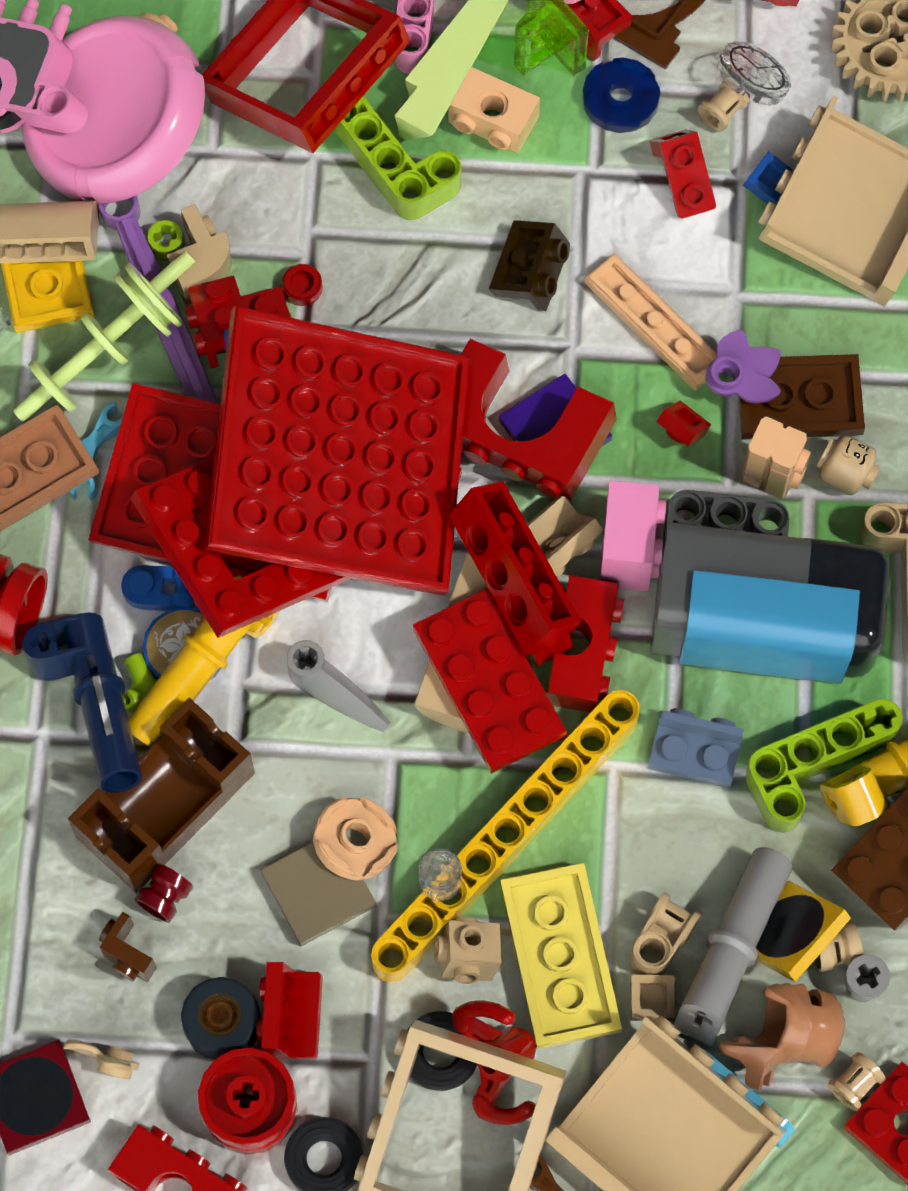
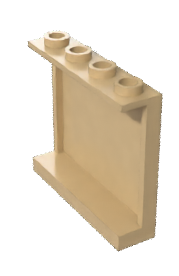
(844, 205)
(666, 1121)

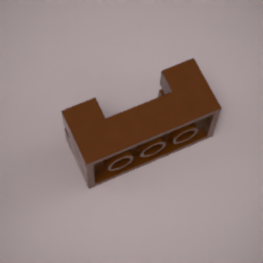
(181, 788)

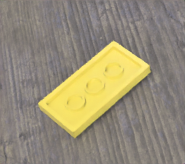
(560, 956)

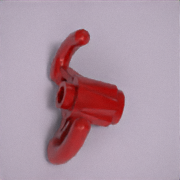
(492, 1081)

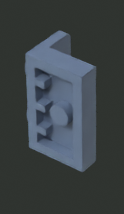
(696, 747)

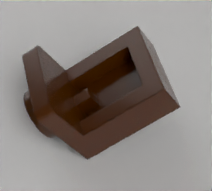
(126, 959)

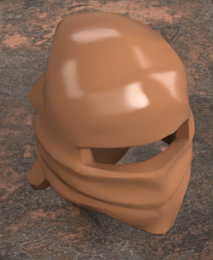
(795, 1029)

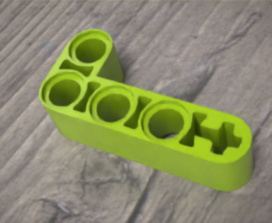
(406, 175)
(827, 756)

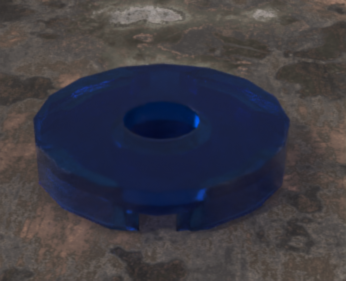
(621, 115)

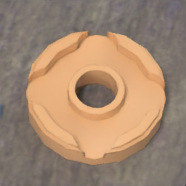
(342, 856)

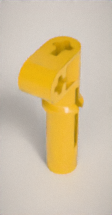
(188, 675)
(861, 791)

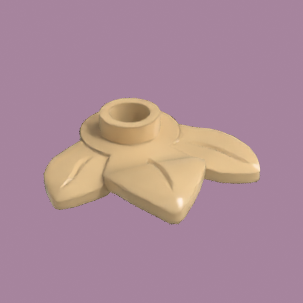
(114, 1062)

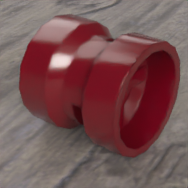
(166, 888)

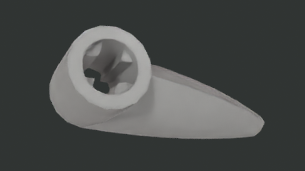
(332, 686)

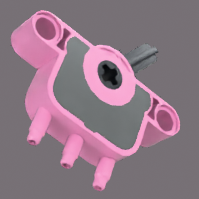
(35, 73)

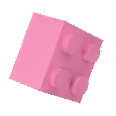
(632, 535)

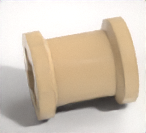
(722, 107)
(856, 1081)

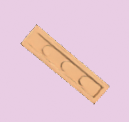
(652, 320)

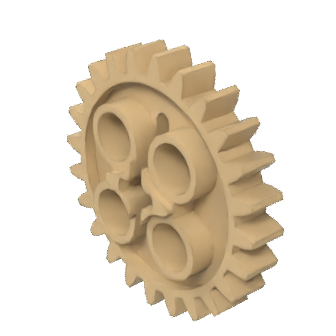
(886, 45)

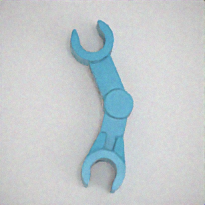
(102, 432)

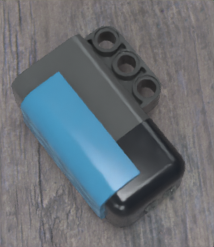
(763, 598)

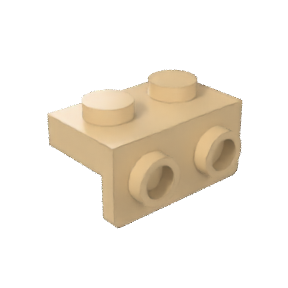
(563, 533)

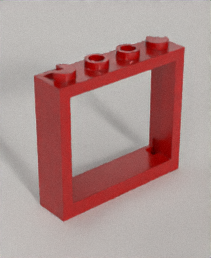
(335, 97)

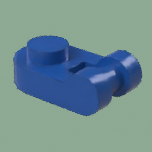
(144, 588)

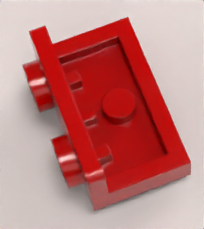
(211, 313)
(290, 1012)

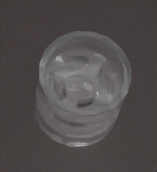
(438, 866)

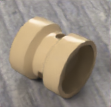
(841, 949)

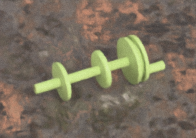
(147, 302)

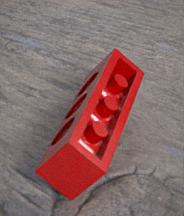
(514, 568)

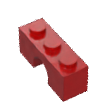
(579, 679)
(150, 1160)

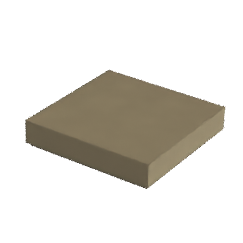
(314, 896)

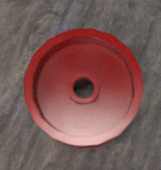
(20, 601)
(243, 1075)

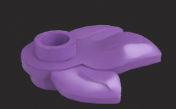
(748, 367)

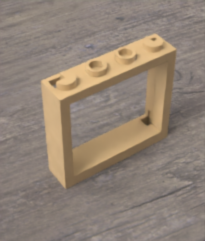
(475, 1051)

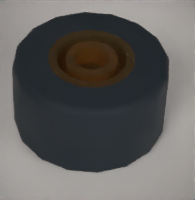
(227, 1029)

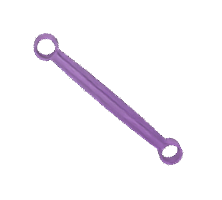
(179, 344)

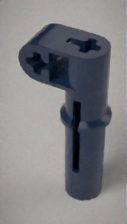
(85, 658)

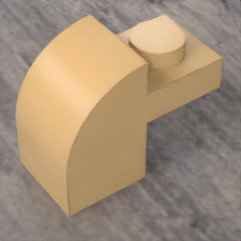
(208, 249)

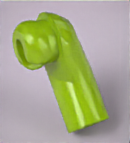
(141, 681)

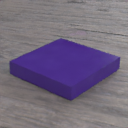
(539, 411)

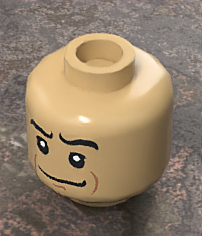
(848, 465)

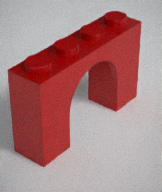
(553, 461)

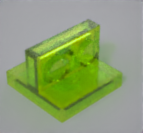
(547, 31)

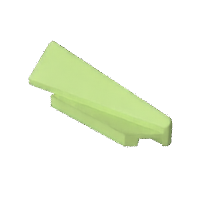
(445, 67)

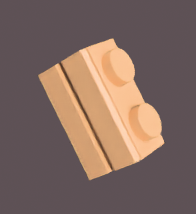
(776, 458)

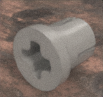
(867, 966)

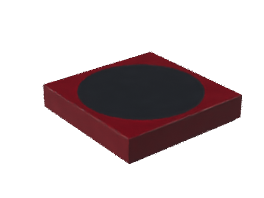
(38, 1098)

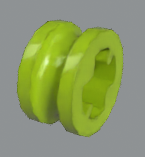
(156, 234)

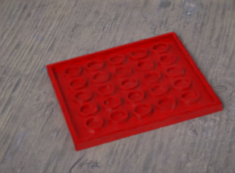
(337, 452)

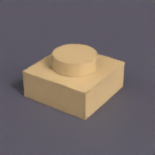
(652, 996)

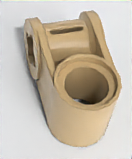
(665, 931)

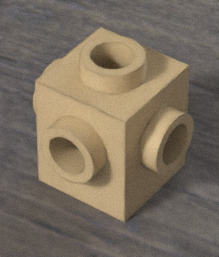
(469, 950)

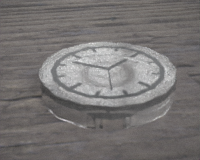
(753, 71)

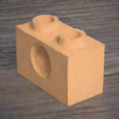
(483, 93)

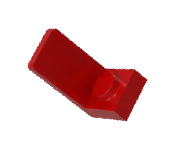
(685, 172)

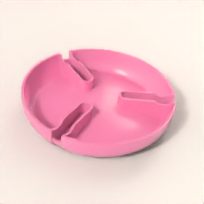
(140, 108)

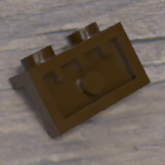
(531, 263)

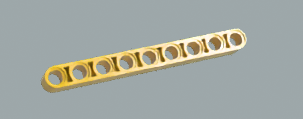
(515, 816)

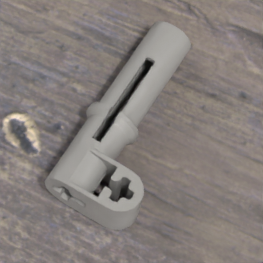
(733, 945)

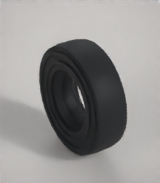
(440, 1077)
(311, 1133)

